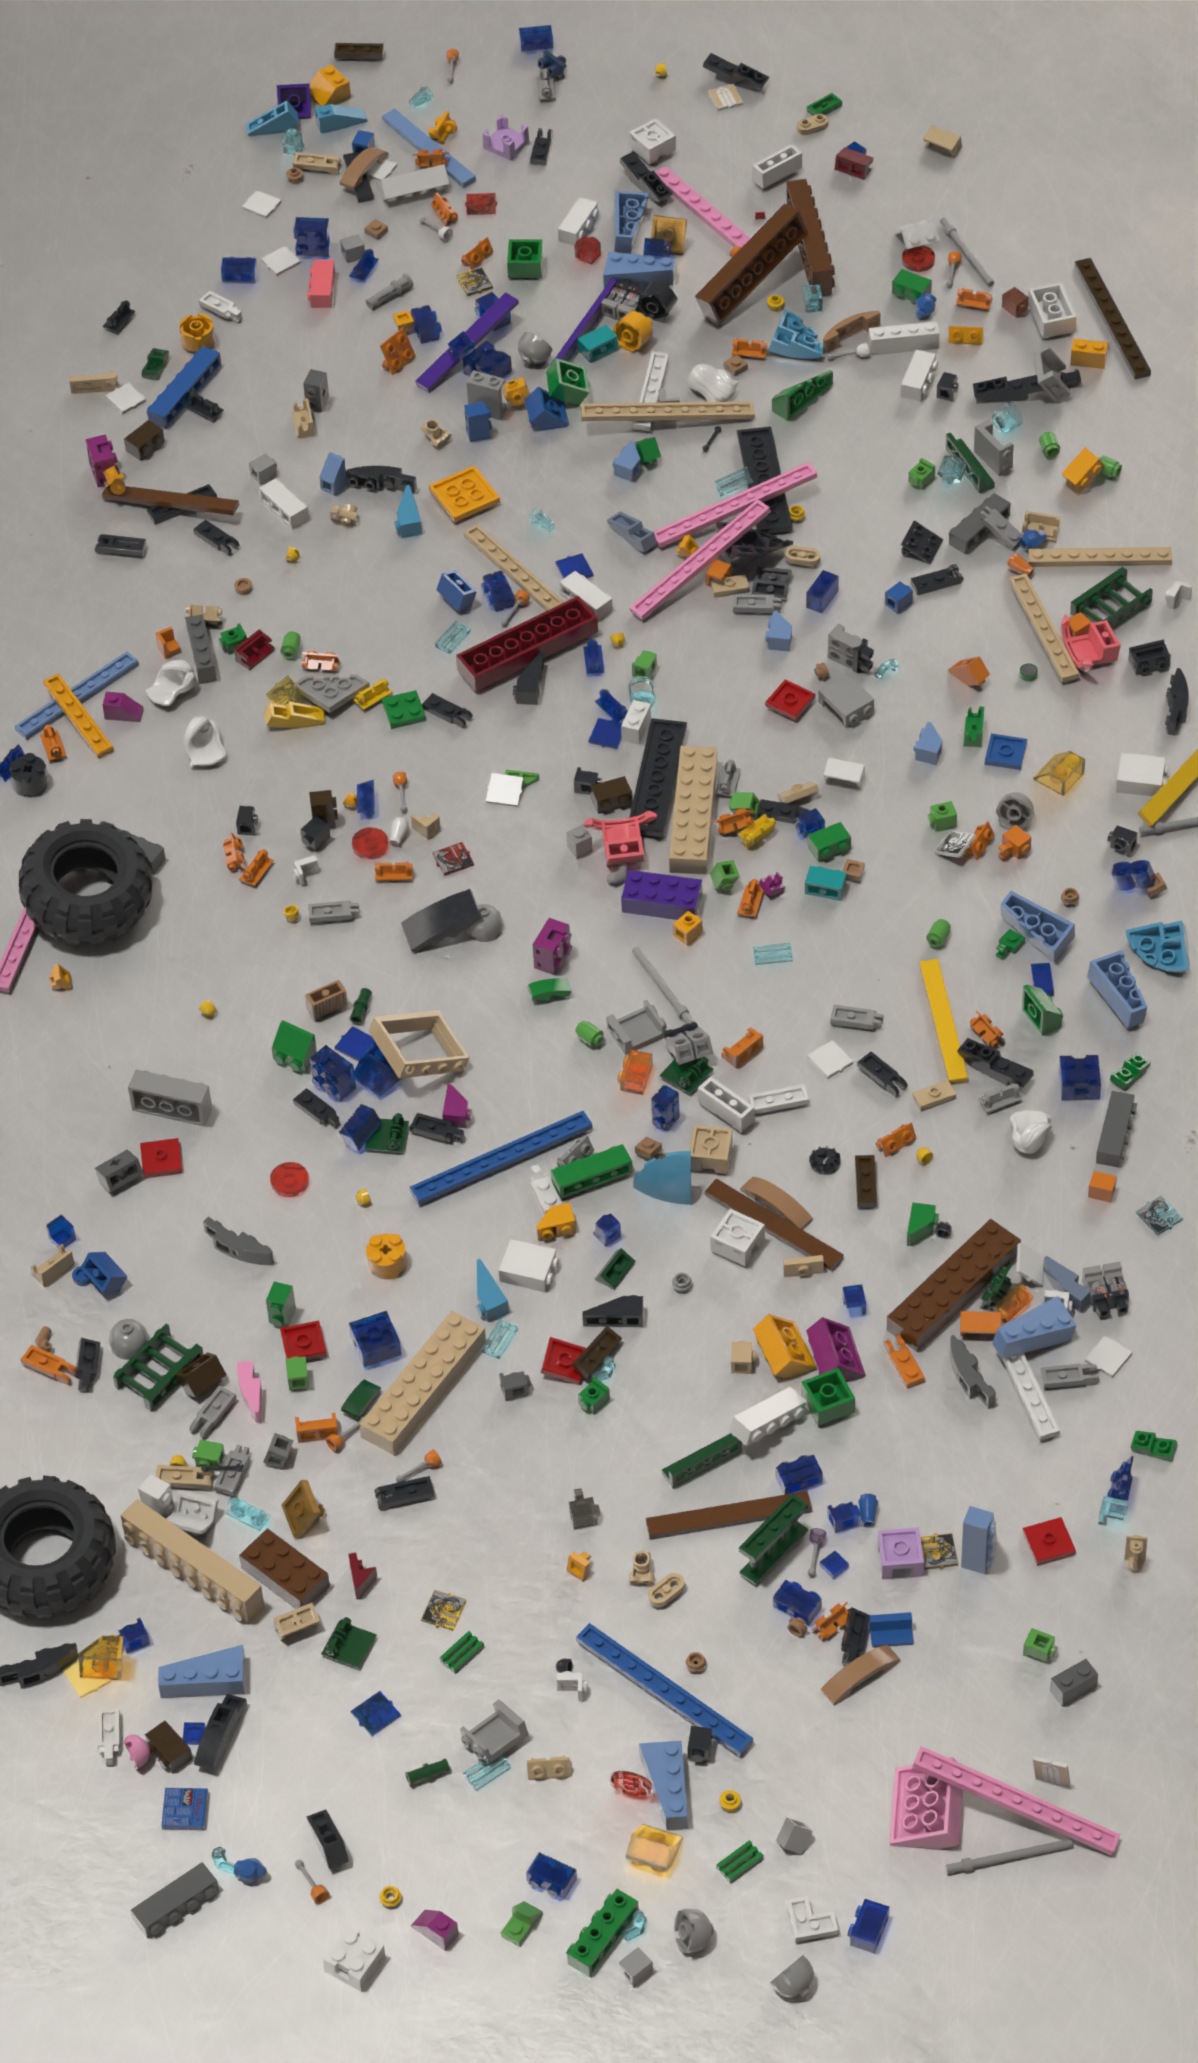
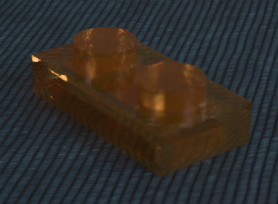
(1013, 1302)

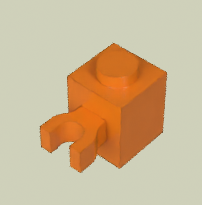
(1015, 842)

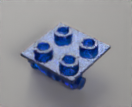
(1121, 1481)

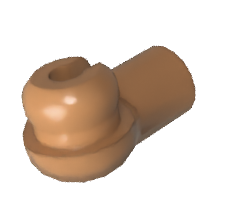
(41, 1340)

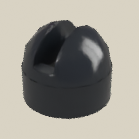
(943, 1230)
(564, 1665)

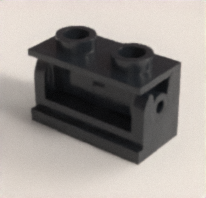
(1149, 657)

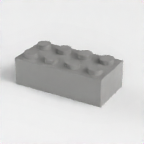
(170, 1097)

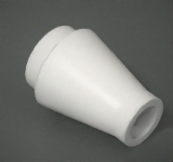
(398, 830)

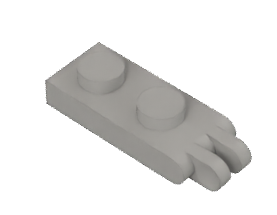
(1000, 527)
(756, 603)
(332, 911)
(856, 1017)
(229, 1479)

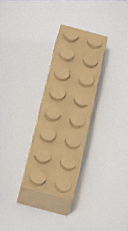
(693, 810)
(422, 1383)
(192, 1561)

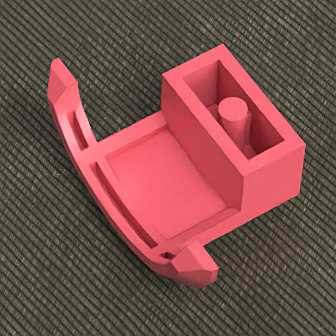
(1092, 648)
(622, 837)

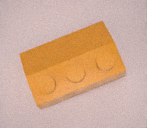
(784, 1347)

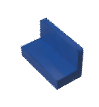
(891, 1629)

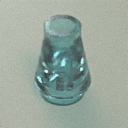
(422, 96)
(541, 520)

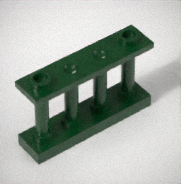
(1107, 588)
(165, 1383)
(773, 1539)

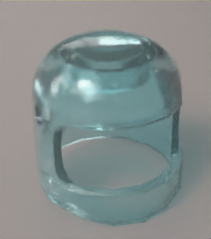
(1007, 419)
(642, 695)

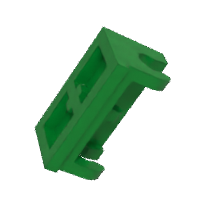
(974, 728)

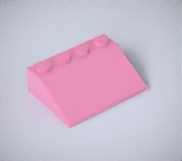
(924, 1810)

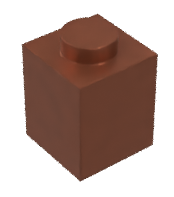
(1015, 302)

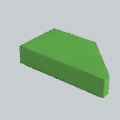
(528, 778)

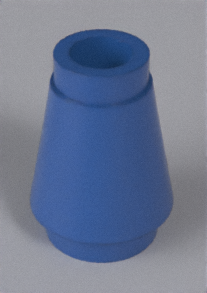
(868, 1508)

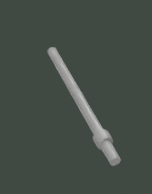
(952, 232)
(1158, 827)
(681, 1010)
(968, 1864)

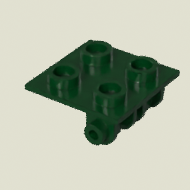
(687, 1075)
(389, 1135)
(999, 1287)
(348, 1643)

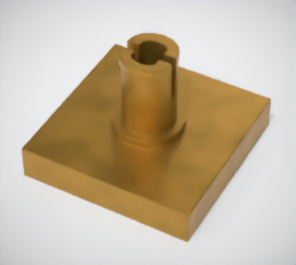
(670, 229)
(301, 1509)

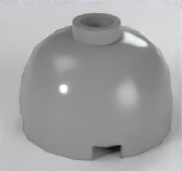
(533, 350)
(1015, 810)
(487, 927)
(127, 1338)
(693, 1929)
(794, 1979)

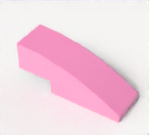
(250, 1389)

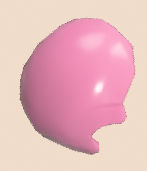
(138, 1750)

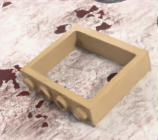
(418, 1021)

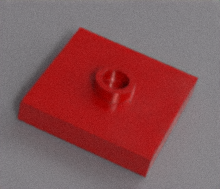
(790, 699)
(161, 1157)
(303, 1341)
(559, 1358)
(1049, 1541)

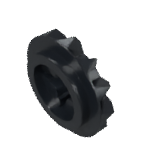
(831, 1163)

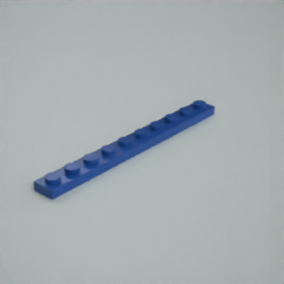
(501, 1157)
(664, 1689)

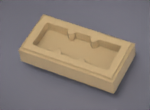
(730, 585)
(798, 791)
(934, 1095)
(803, 1265)

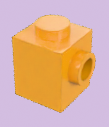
(687, 928)

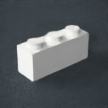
(777, 166)
(578, 221)
(918, 375)
(284, 503)
(594, 598)
(726, 1104)

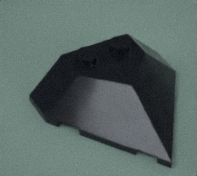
(751, 546)

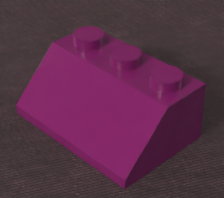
(835, 1348)

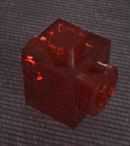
(587, 249)

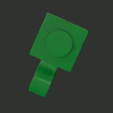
(1011, 942)

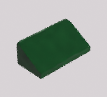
(615, 1269)

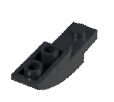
(740, 76)
(645, 179)
(1004, 391)
(380, 476)
(1178, 701)
(993, 1065)
(46, 1665)
(218, 1730)

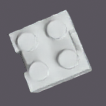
(652, 141)
(737, 1237)
(354, 1959)

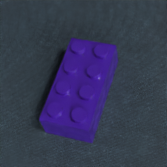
(660, 895)

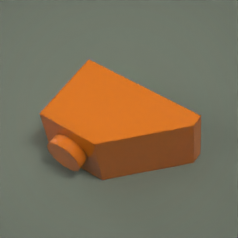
(970, 671)

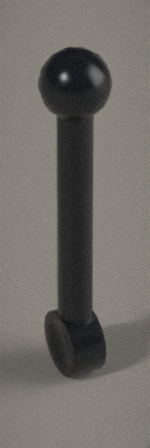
(717, 429)
(239, 1467)

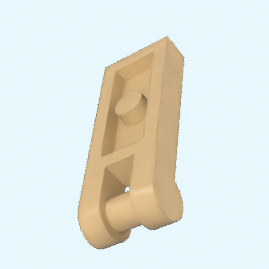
(317, 162)
(94, 383)
(185, 1477)

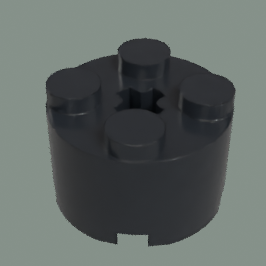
(657, 300)
(28, 775)

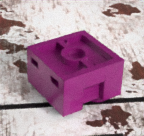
(100, 457)
(552, 946)

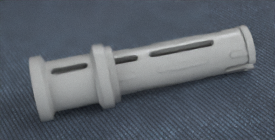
(395, 287)

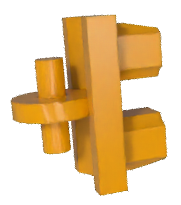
(443, 127)
(114, 480)

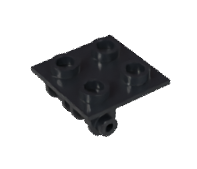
(921, 542)

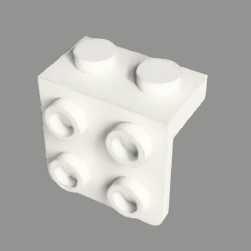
(920, 234)
(194, 1512)

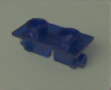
(364, 266)
(593, 657)
(611, 706)
(10, 757)
(366, 798)

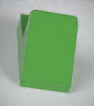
(520, 1924)

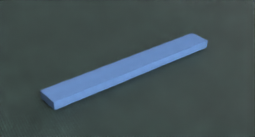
(423, 142)
(82, 691)

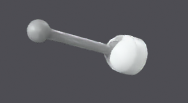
(444, 233)
(862, 351)

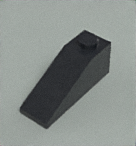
(529, 682)
(620, 1312)
(328, 1839)

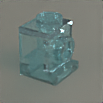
(292, 137)

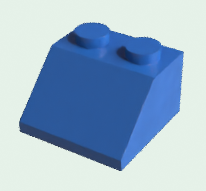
(545, 411)

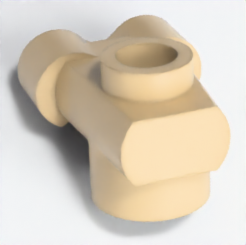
(435, 433)
(346, 515)
(641, 1573)

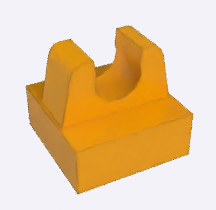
(404, 320)
(687, 547)
(60, 978)
(579, 1564)

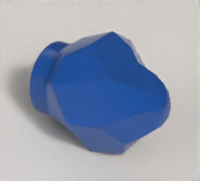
(925, 305)
(1032, 539)
(249, 1870)

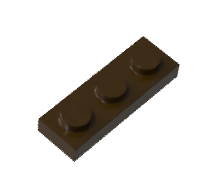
(359, 51)
(865, 1181)
(596, 1352)

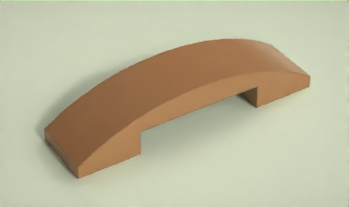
(360, 165)
(848, 326)
(778, 1200)
(858, 1671)

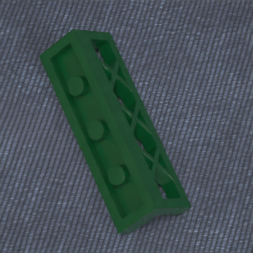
(974, 471)
(702, 1460)

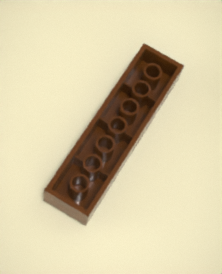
(812, 247)
(751, 264)
(953, 1285)

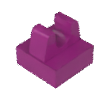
(772, 884)

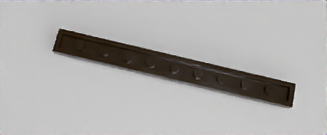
(1112, 318)

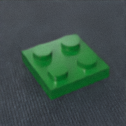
(403, 709)

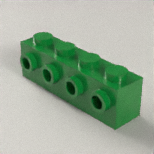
(591, 1171)
(602, 1932)

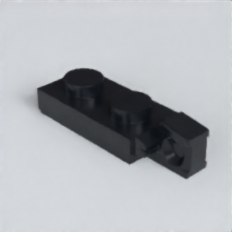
(780, 811)
(316, 1108)
(436, 1128)
(87, 1362)
(854, 1635)

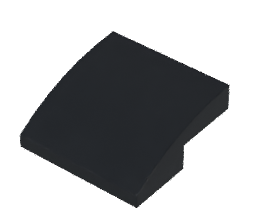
(772, 582)

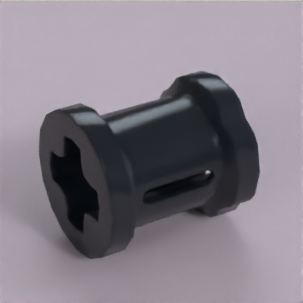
(1070, 377)

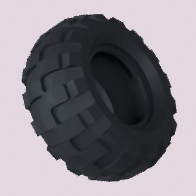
(78, 848)
(79, 1571)

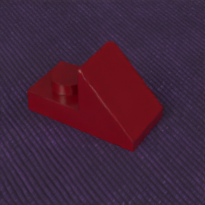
(361, 1577)

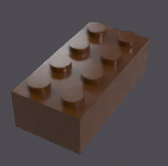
(284, 1570)

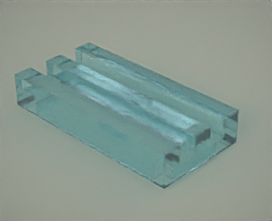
(733, 481)
(450, 636)
(772, 955)
(506, 1326)
(488, 1774)

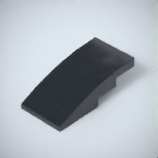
(441, 920)

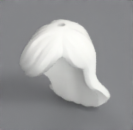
(712, 383)
(173, 679)
(203, 742)
(1029, 1130)

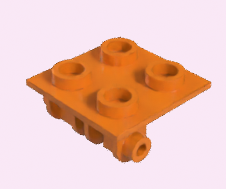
(397, 351)

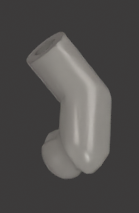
(618, 876)

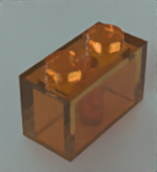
(635, 1072)

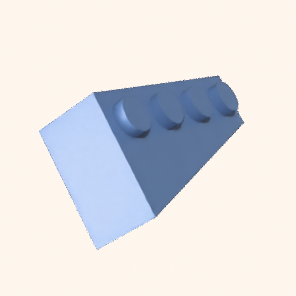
(628, 216)
(639, 268)
(1038, 925)
(1118, 987)
(1036, 1329)
(978, 1540)
(204, 1675)
(666, 1772)

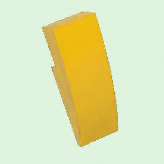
(293, 715)

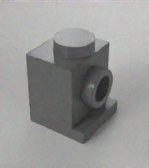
(514, 1385)
(278, 1451)

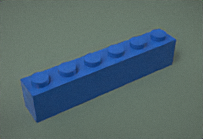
(190, 379)

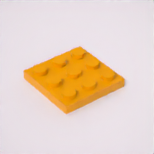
(464, 493)

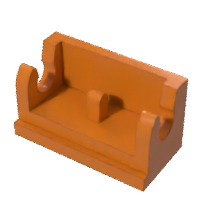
(744, 1048)
(979, 1322)
(315, 1429)

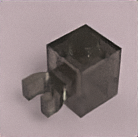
(583, 1511)

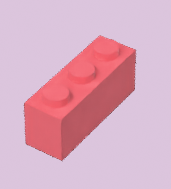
(321, 284)

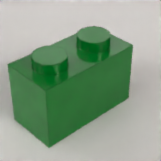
(910, 285)
(829, 841)
(280, 1304)

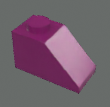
(121, 707)
(456, 1108)
(436, 1927)

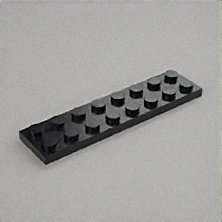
(761, 459)
(658, 773)

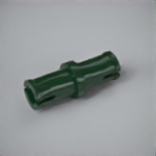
(360, 1005)
(427, 1771)

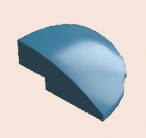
(795, 339)
(1161, 945)
(666, 1178)

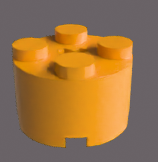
(633, 330)
(197, 332)
(386, 1255)

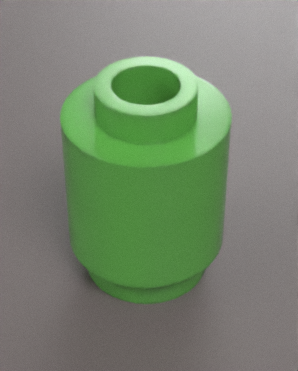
(1049, 444)
(1112, 467)
(291, 644)
(938, 933)
(589, 1033)

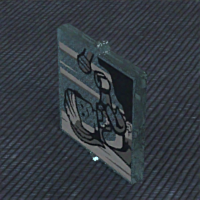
(1159, 1215)

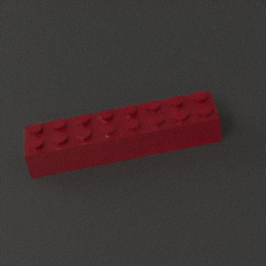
(521, 644)

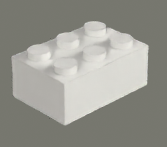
(1052, 310)

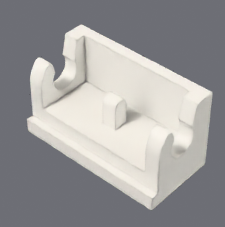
(844, 770)

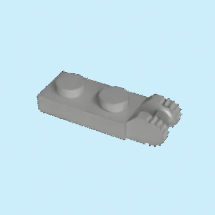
(1069, 1375)
(213, 1411)

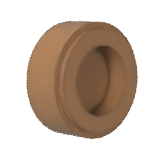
(243, 586)

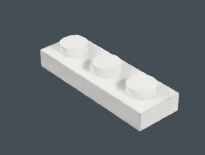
(779, 1099)

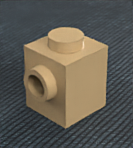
(742, 1357)

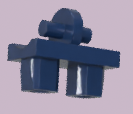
(554, 64)

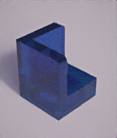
(61, 1231)
(853, 1297)

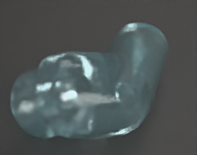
(881, 670)
(606, 1371)
(220, 1860)
(638, 1926)

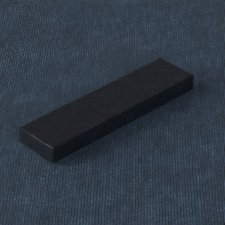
(363, 191)
(159, 514)

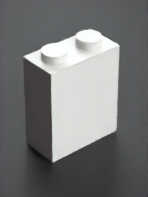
(1141, 774)
(528, 1265)

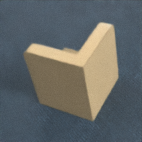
(425, 825)

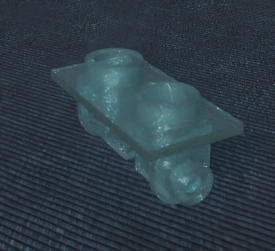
(247, 1513)

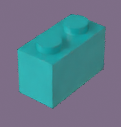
(597, 343)
(825, 883)

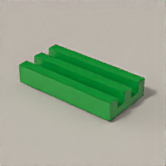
(824, 107)
(458, 1651)
(733, 1856)

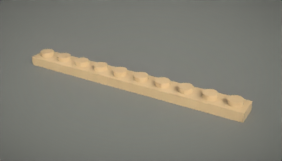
(667, 411)

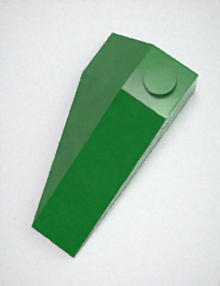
(796, 397)

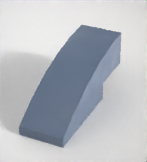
(633, 531)
(1066, 1281)

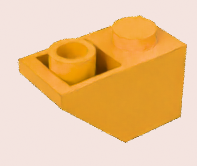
(556, 1222)

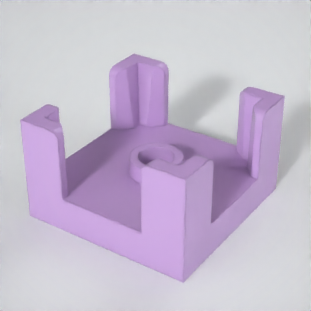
(504, 140)
(900, 1551)

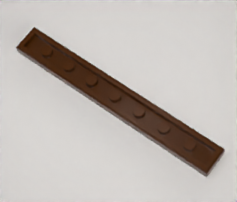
(174, 500)
(774, 1223)
(717, 1516)

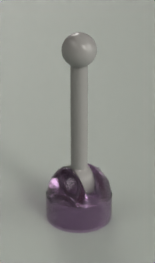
(817, 1537)

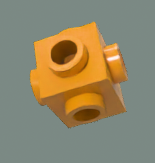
(516, 391)

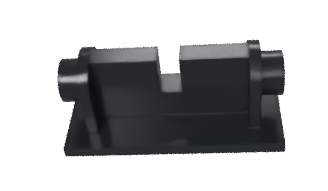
(119, 317)
(204, 406)

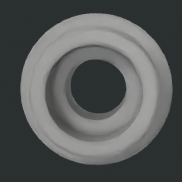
(682, 1278)

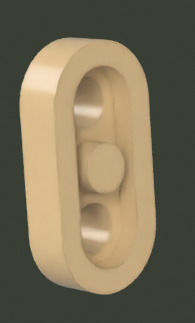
(812, 124)
(802, 556)
(665, 1591)

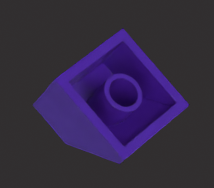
(298, 96)

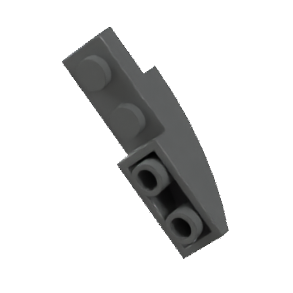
(240, 1247)
(966, 1373)

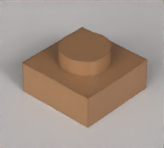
(376, 229)
(735, 365)
(854, 869)
(1159, 886)
(648, 1148)

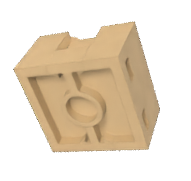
(711, 1148)

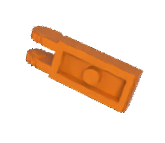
(904, 1363)
(48, 1364)

